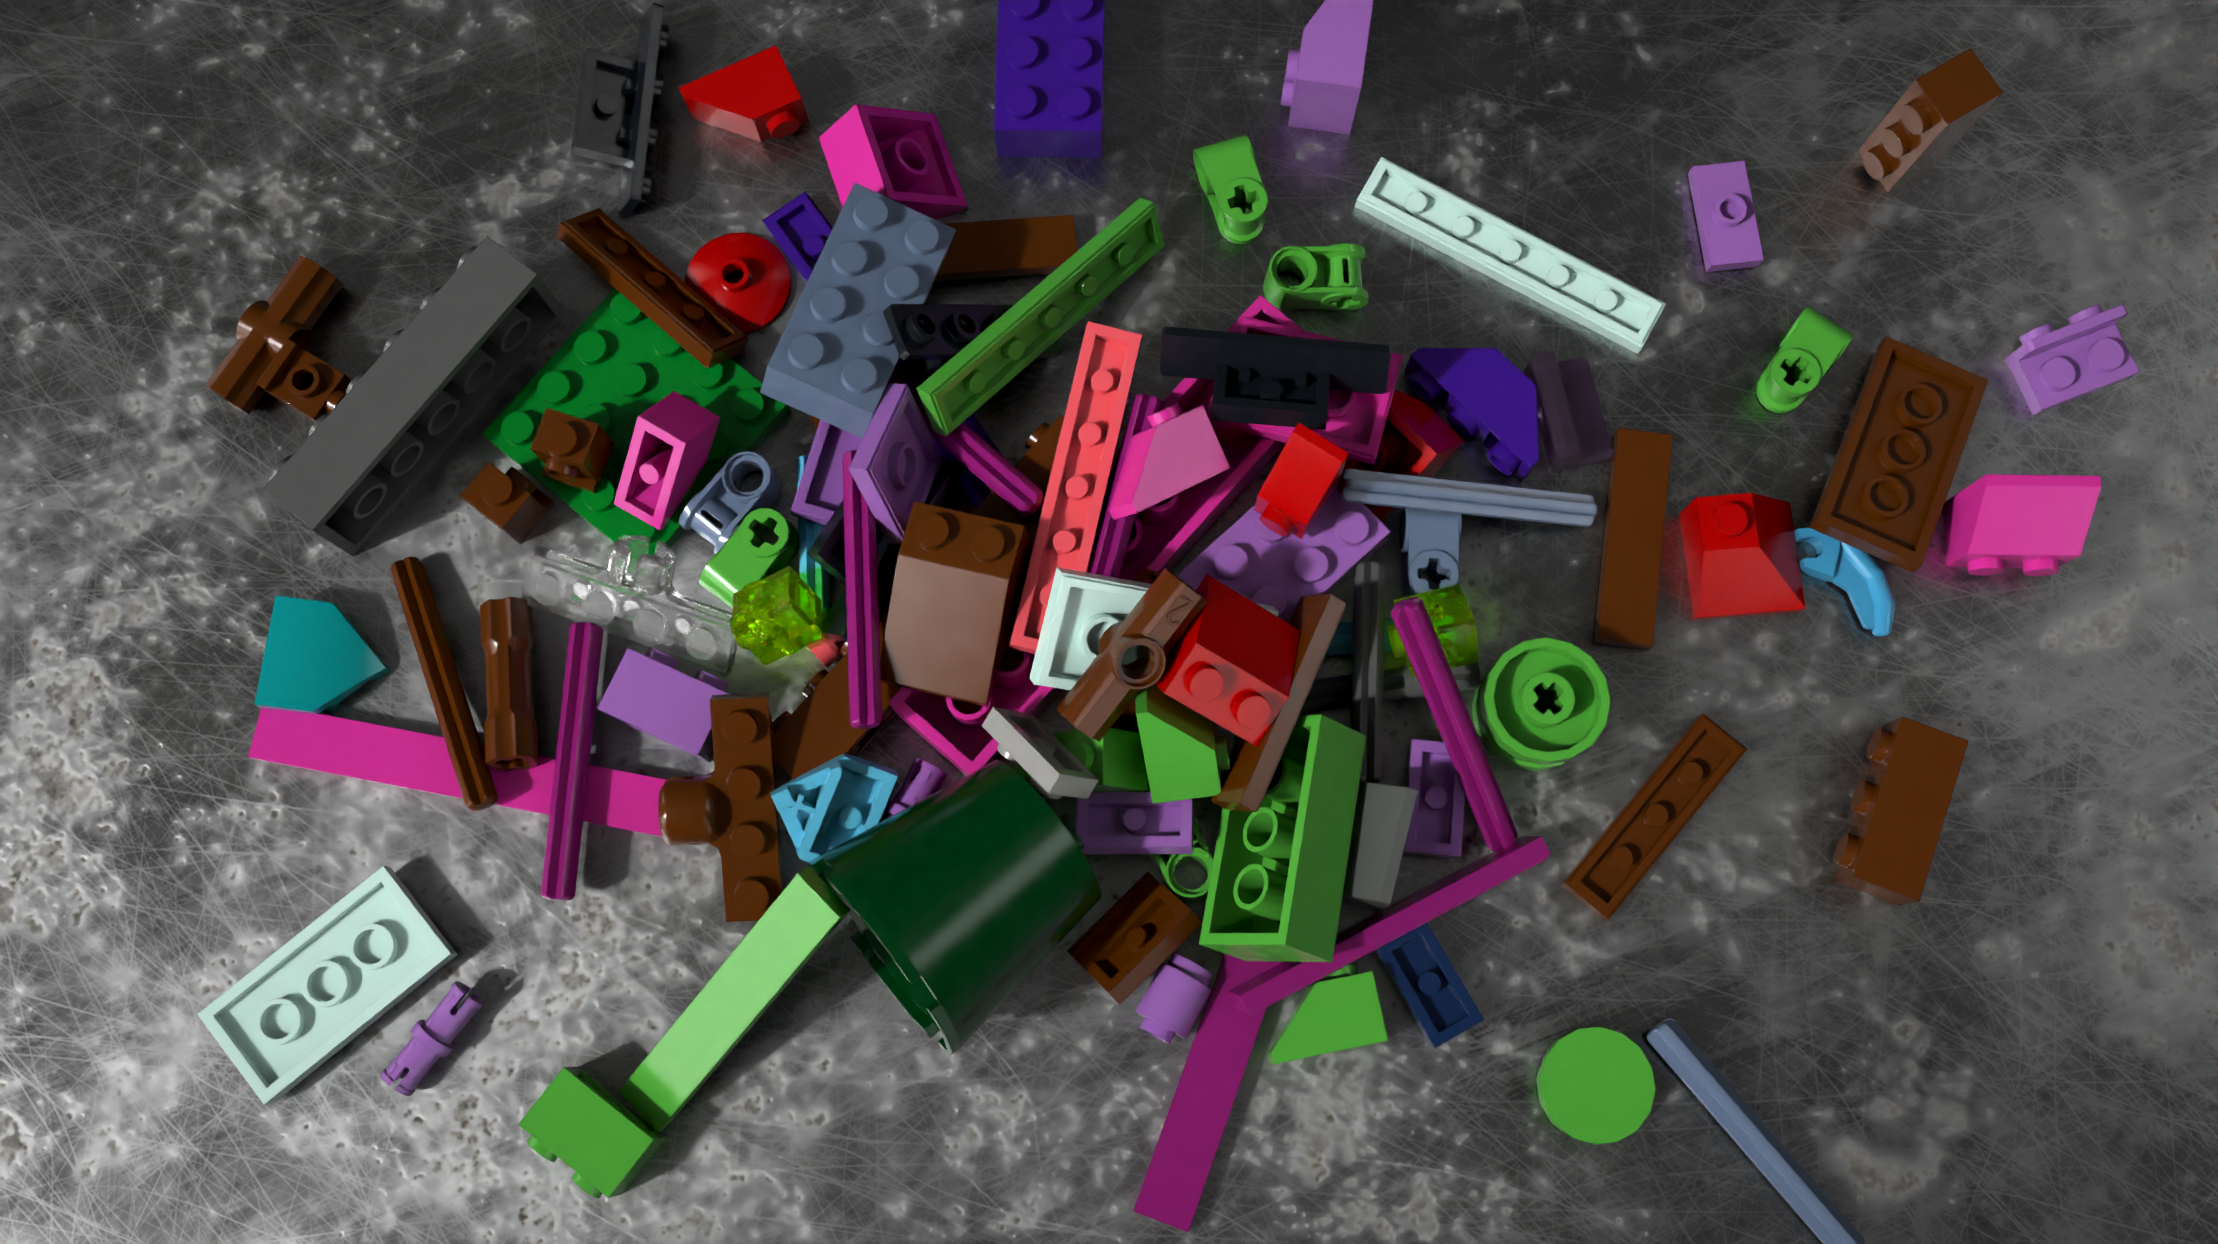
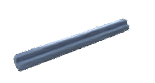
(1466, 498)
(1752, 1134)

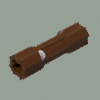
(510, 720)

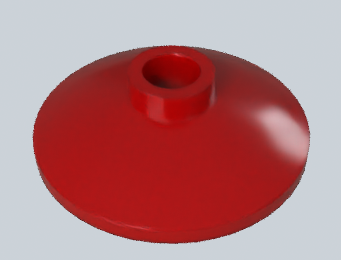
(758, 295)

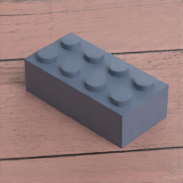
(837, 341)

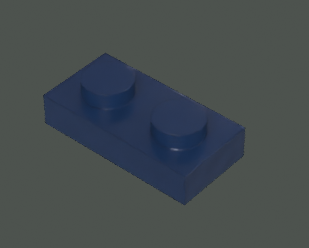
(1429, 985)

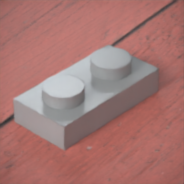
(1048, 762)

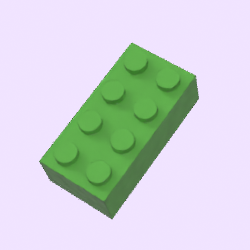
(1285, 866)

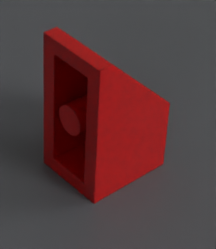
(748, 98)
(1300, 482)

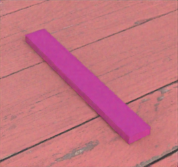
(424, 765)

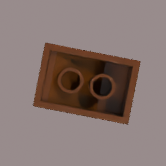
(953, 602)

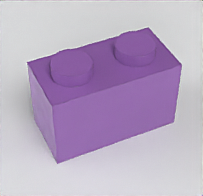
(663, 701)

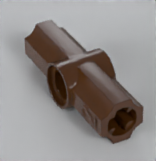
(266, 327)
(1109, 686)

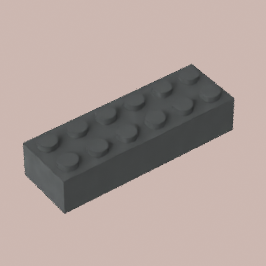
(416, 397)

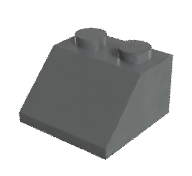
(1377, 844)

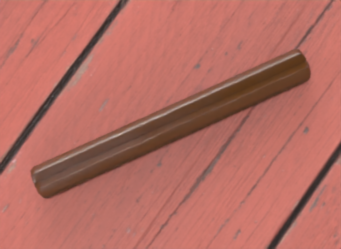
(444, 684)

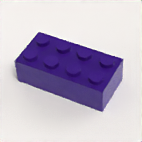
(1049, 78)

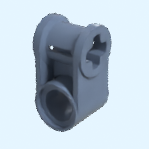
(726, 502)
(1430, 546)

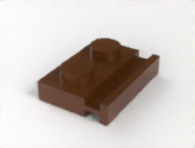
(1134, 937)

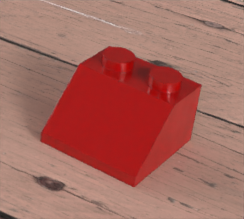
(1233, 662)

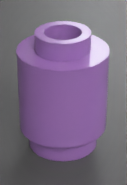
(1174, 998)

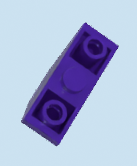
(1483, 401)

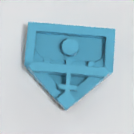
(833, 803)

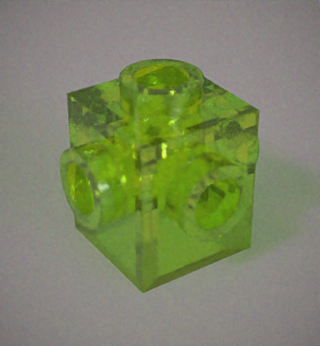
(776, 616)
(1452, 624)

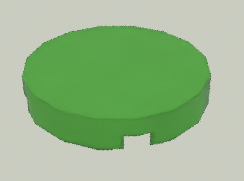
(1596, 1085)

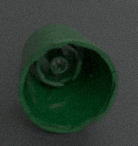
(962, 897)

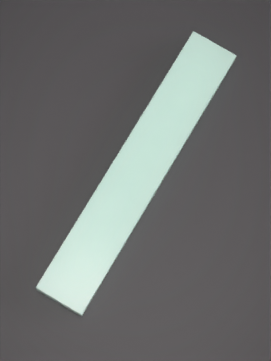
(1510, 255)

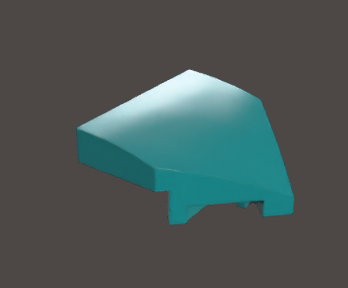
(313, 658)

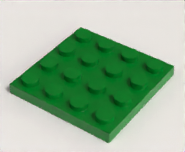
(611, 375)

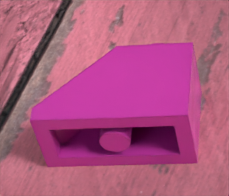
(665, 458)
(1167, 460)

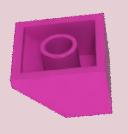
(894, 156)
(2019, 522)

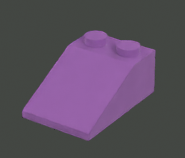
(1328, 70)

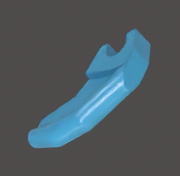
(1854, 573)

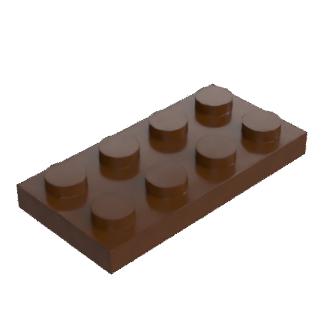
(1899, 454)

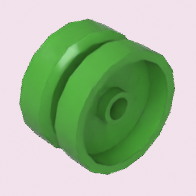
(1566, 684)

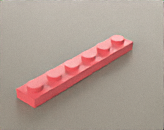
(1078, 471)

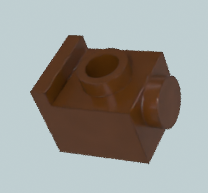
(303, 382)
(572, 450)
(507, 500)

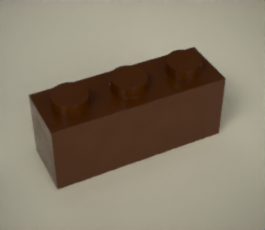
(1929, 120)
(1899, 810)

